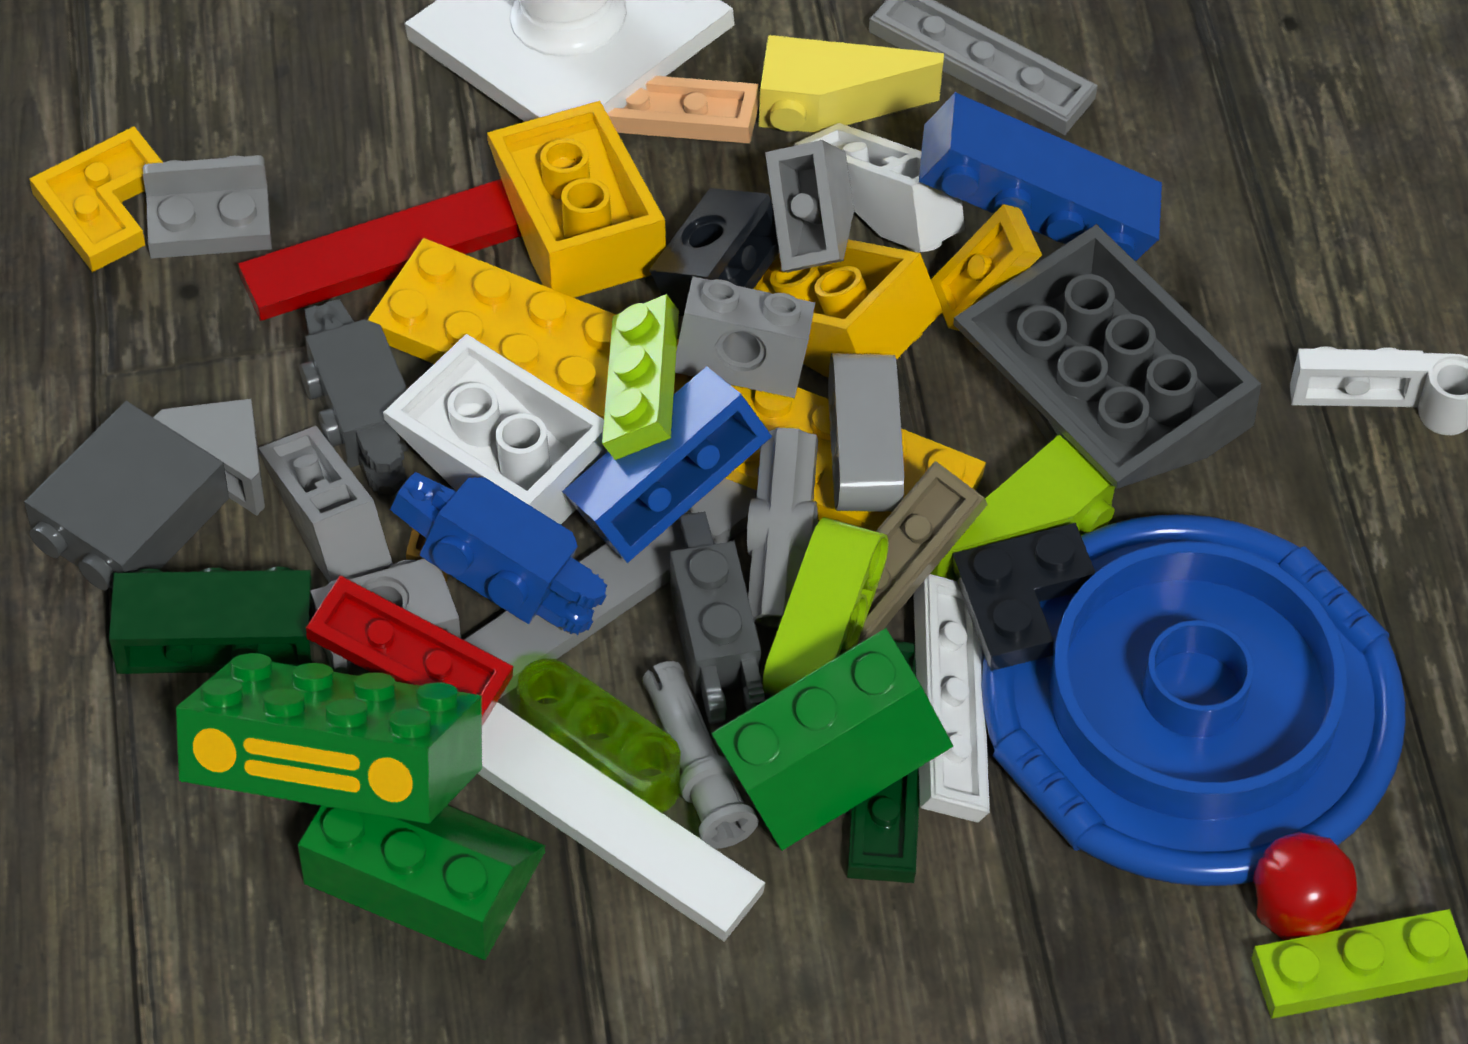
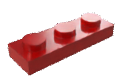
(403, 645)

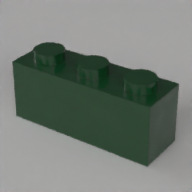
(209, 618)

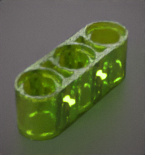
(589, 710)

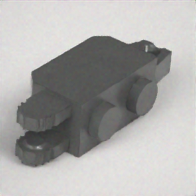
(356, 383)
(714, 618)

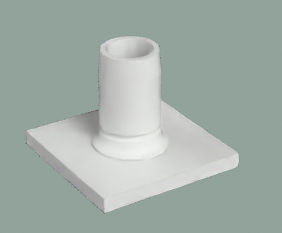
(565, 52)

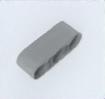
(865, 432)

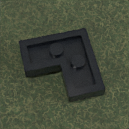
(1007, 583)

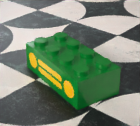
(330, 738)

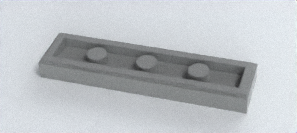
(987, 61)

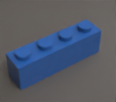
(1057, 185)

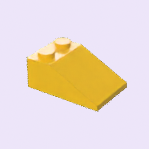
(578, 200)
(863, 305)

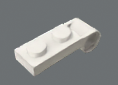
(1386, 379)

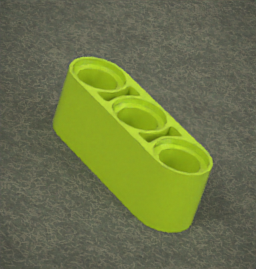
(826, 601)

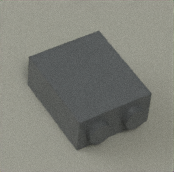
(126, 498)

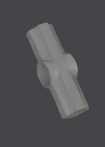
(780, 521)

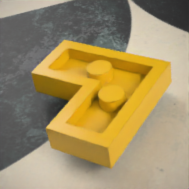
(88, 194)

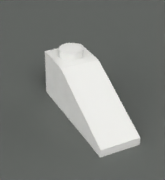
(889, 190)

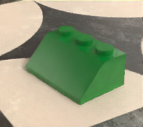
(833, 739)
(436, 878)

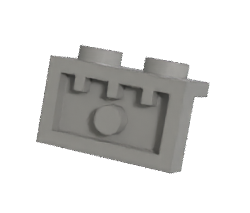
(207, 206)

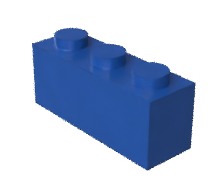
(647, 491)

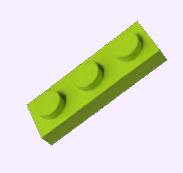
(641, 377)
(1360, 963)

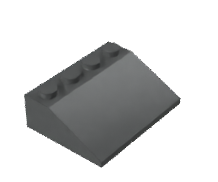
(1113, 361)

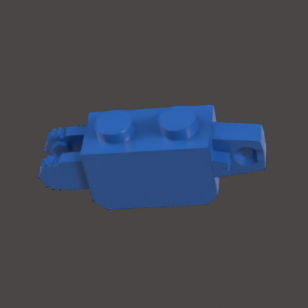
(502, 550)

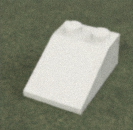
(498, 423)

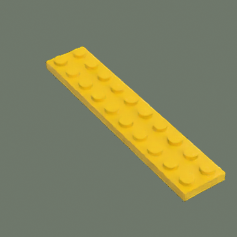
(568, 347)

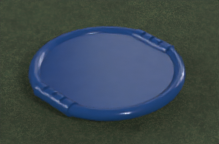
(1200, 702)

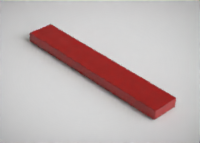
(376, 249)

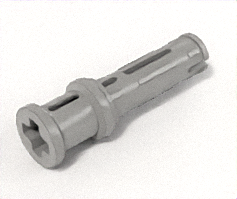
(706, 776)

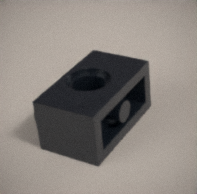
(724, 239)

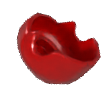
(1304, 886)

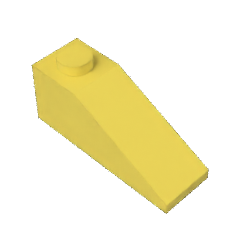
(829, 83)

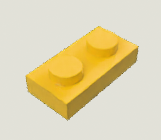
(986, 262)

